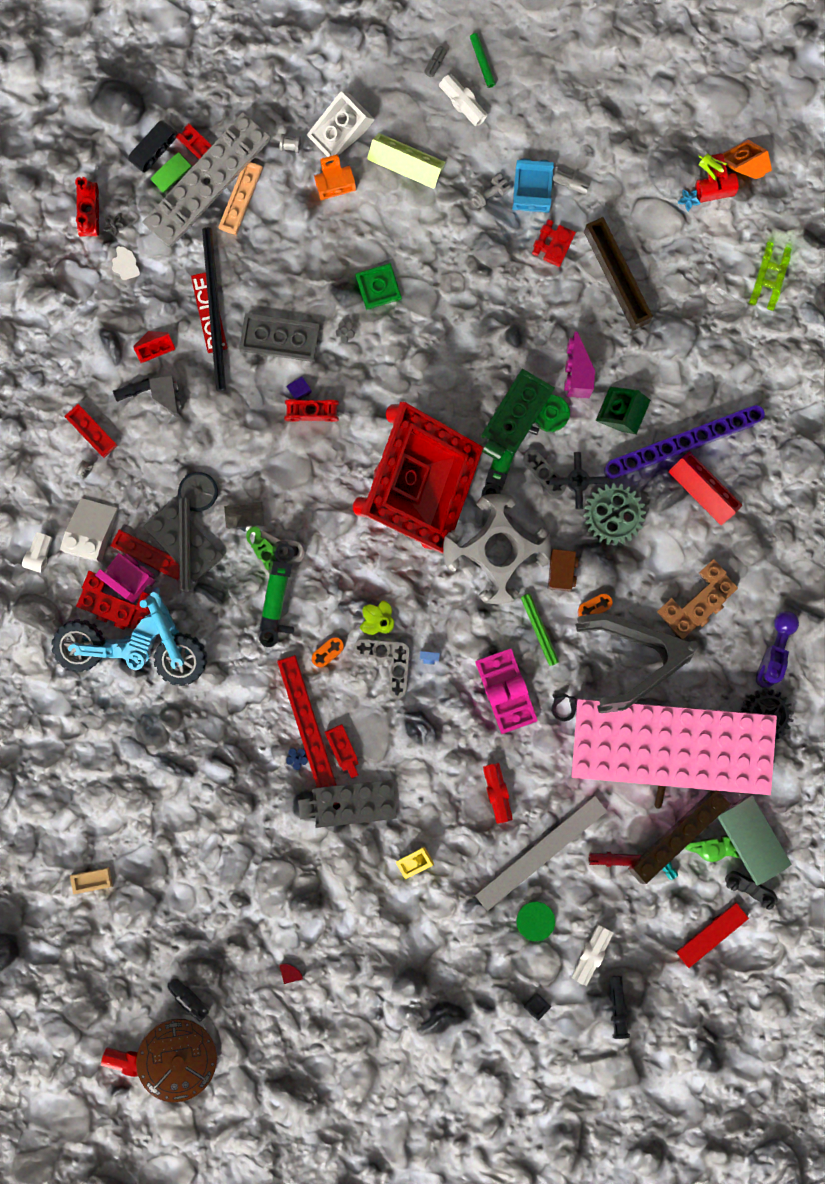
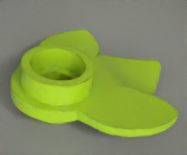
(375, 616)

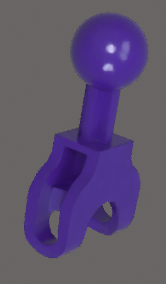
(776, 657)

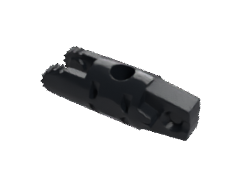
(187, 999)

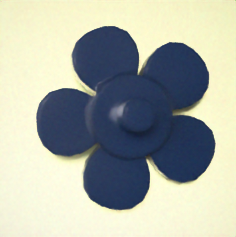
(297, 758)

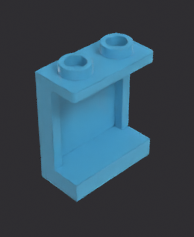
(533, 185)

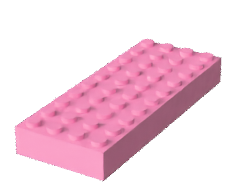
(675, 747)

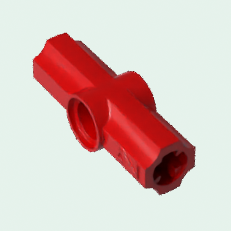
(497, 793)
(120, 1061)

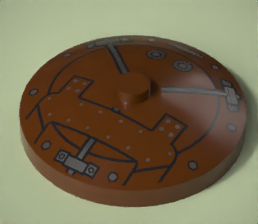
(176, 1060)

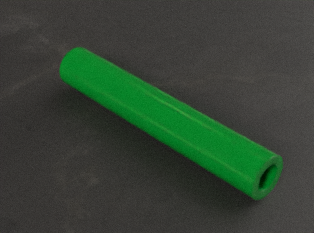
(482, 60)

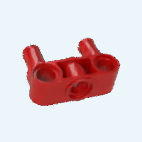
(87, 196)

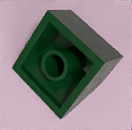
(623, 409)

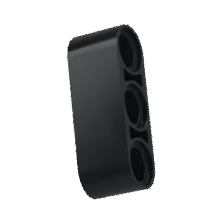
(152, 146)

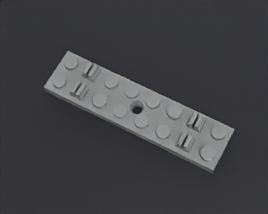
(219, 164)

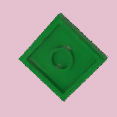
(378, 286)

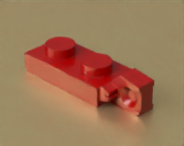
(343, 749)

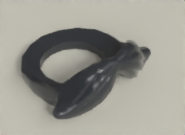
(557, 699)

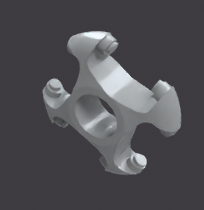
(475, 548)

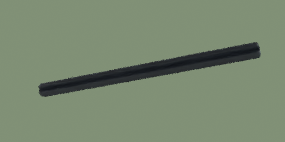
(214, 309)

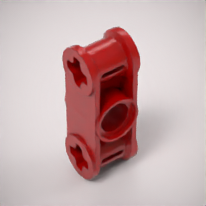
(297, 410)

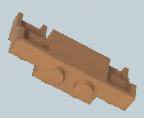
(701, 606)

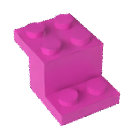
(126, 577)

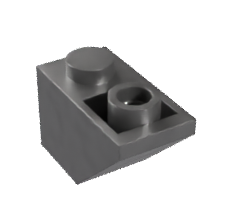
(164, 393)

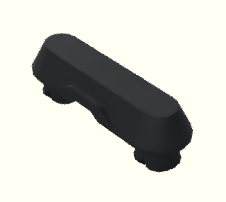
(739, 882)

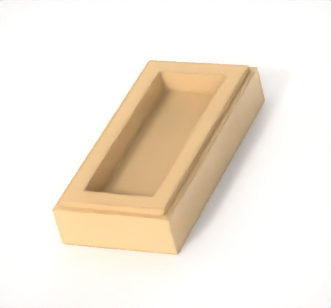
(91, 880)

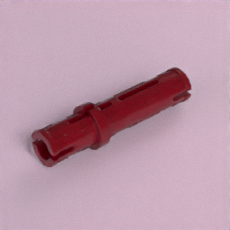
(612, 859)

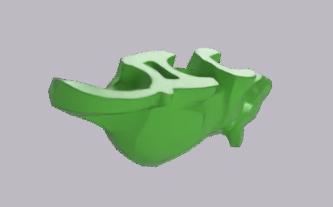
(261, 546)
(713, 849)

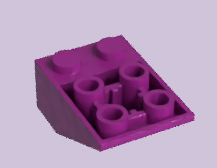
(580, 370)

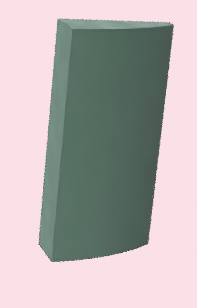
(754, 840)

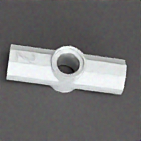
(463, 100)
(592, 955)

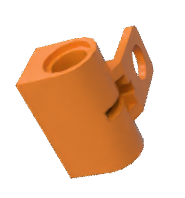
(334, 179)

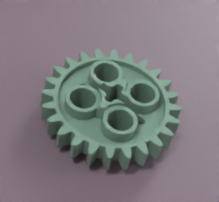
(623, 528)

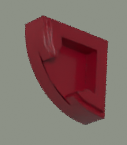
(290, 973)

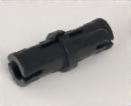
(132, 389)

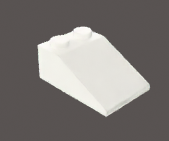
(340, 125)
(89, 530)

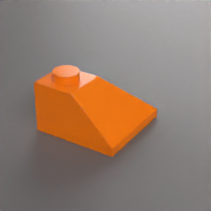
(748, 159)

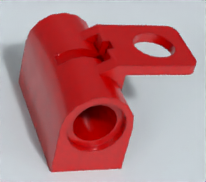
(723, 187)

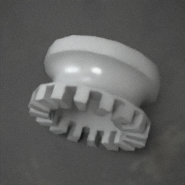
(82, 469)

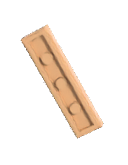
(240, 198)

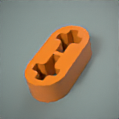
(593, 602)
(324, 649)

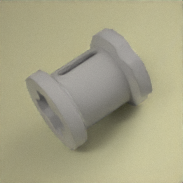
(290, 143)

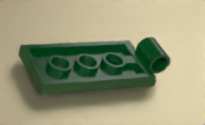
(519, 409)

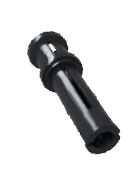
(619, 1017)

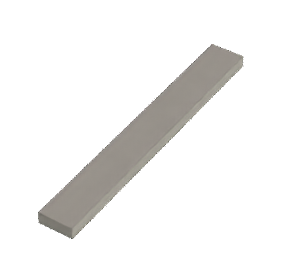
(540, 853)

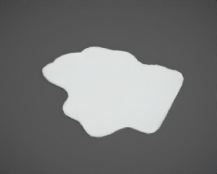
(125, 264)

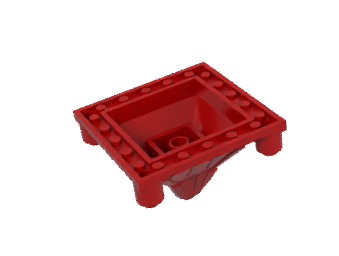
(420, 477)

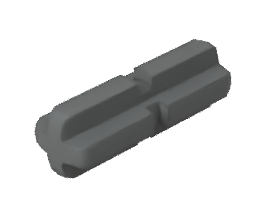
(437, 58)

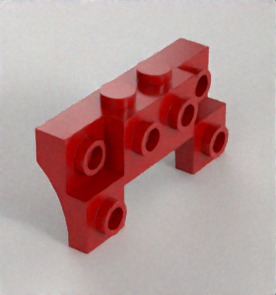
(109, 607)

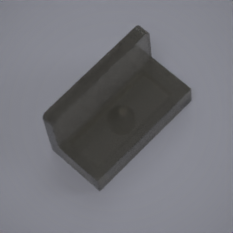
(244, 515)

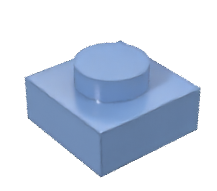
(429, 657)

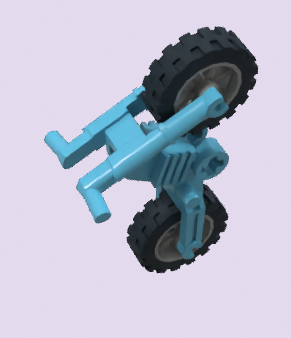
(135, 647)

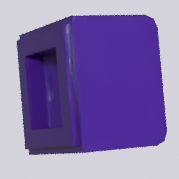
(299, 388)

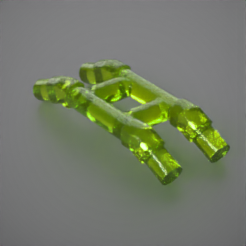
(762, 282)

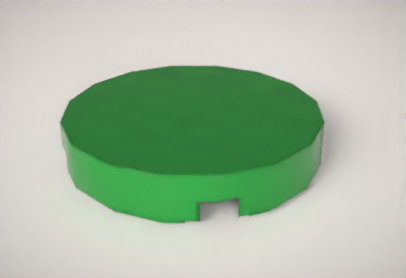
(553, 415)
(535, 921)

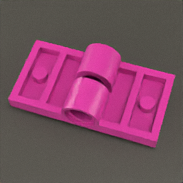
(506, 691)

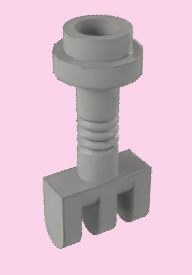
(479, 199)

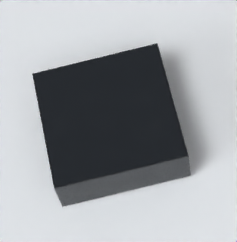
(537, 1006)

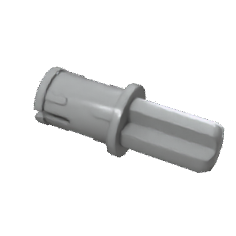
(571, 182)

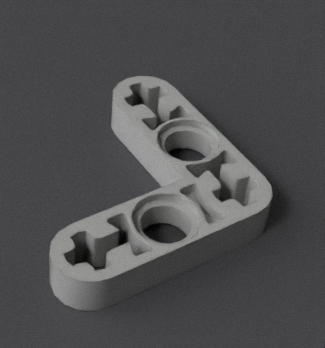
(390, 655)

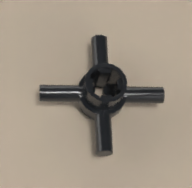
(573, 485)

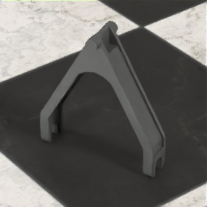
(672, 650)

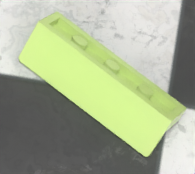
(405, 160)

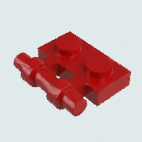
(559, 245)

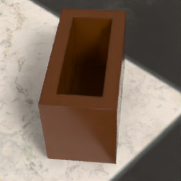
(562, 570)

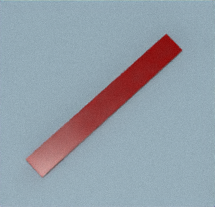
(306, 722)

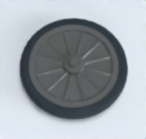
(200, 490)

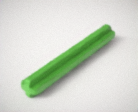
(539, 629)

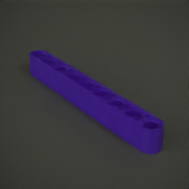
(693, 442)

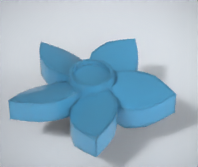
(689, 200)

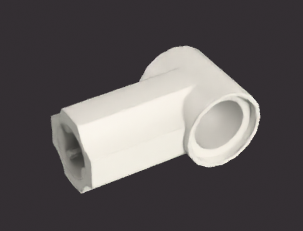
(36, 558)

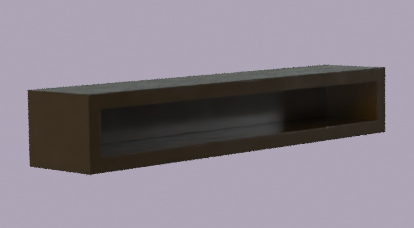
(618, 273)
(678, 836)

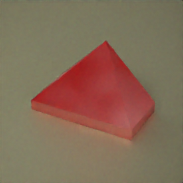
(153, 345)

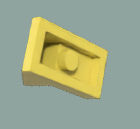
(415, 862)

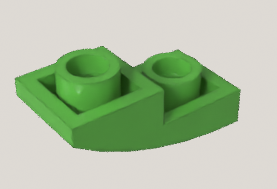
(171, 172)

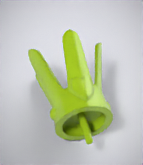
(708, 161)

